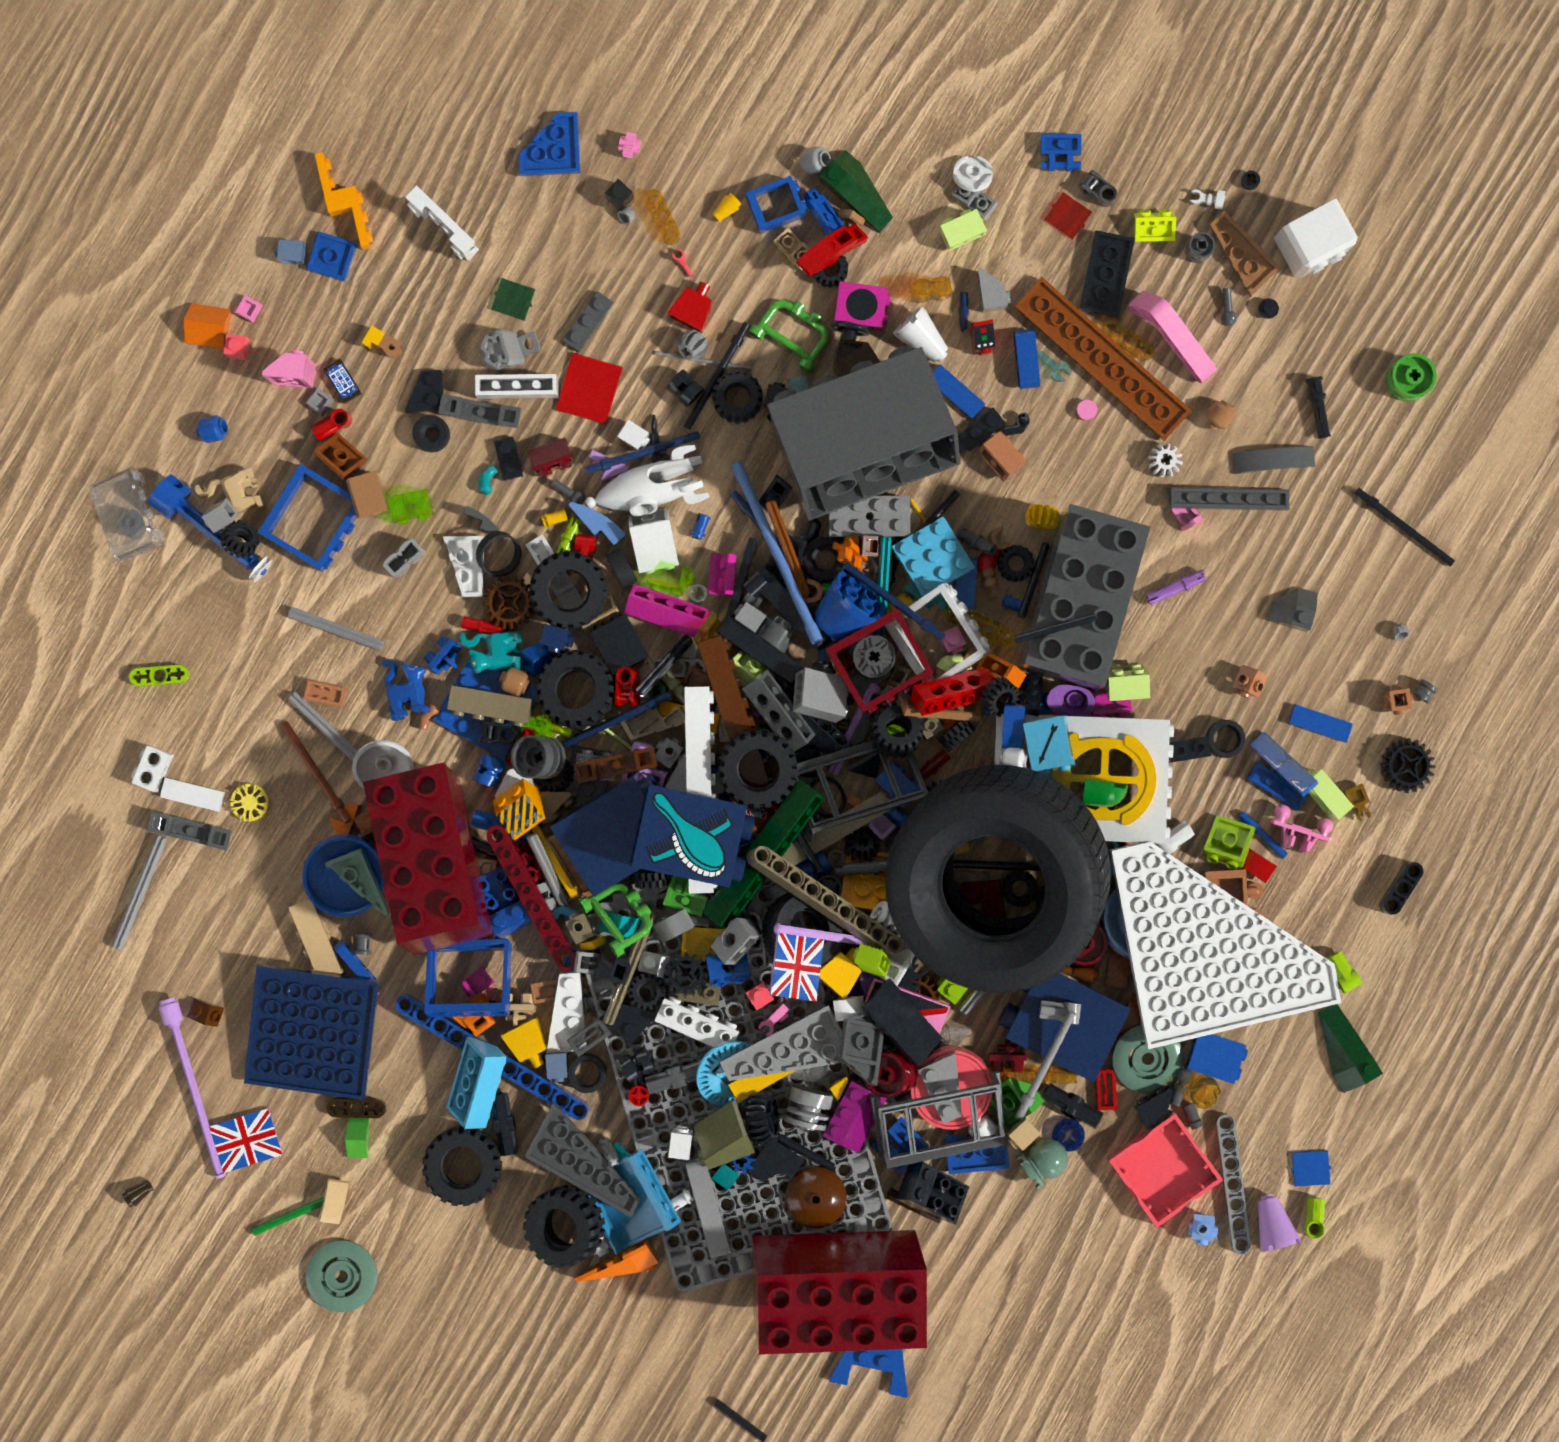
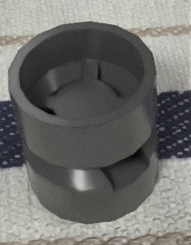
(1200, 247)

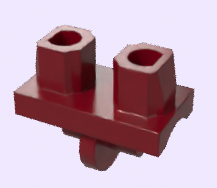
(1017, 1059)

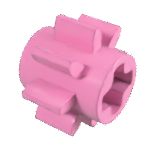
(629, 145)

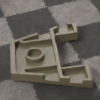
(649, 721)

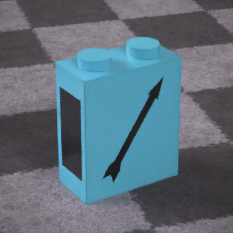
(1049, 745)

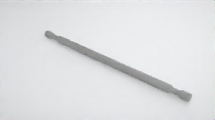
(703, 360)

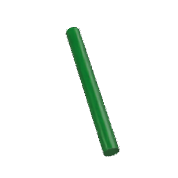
(288, 1216)

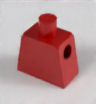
(692, 307)

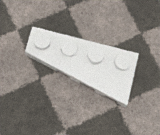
(567, 1013)

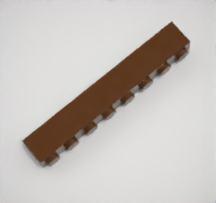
(733, 706)

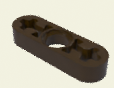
(341, 1113)

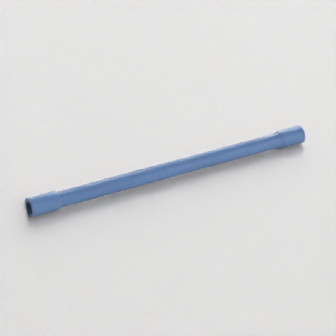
(743, 479)

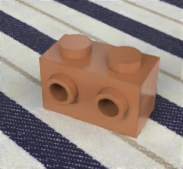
(1002, 456)

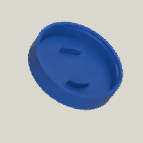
(324, 885)

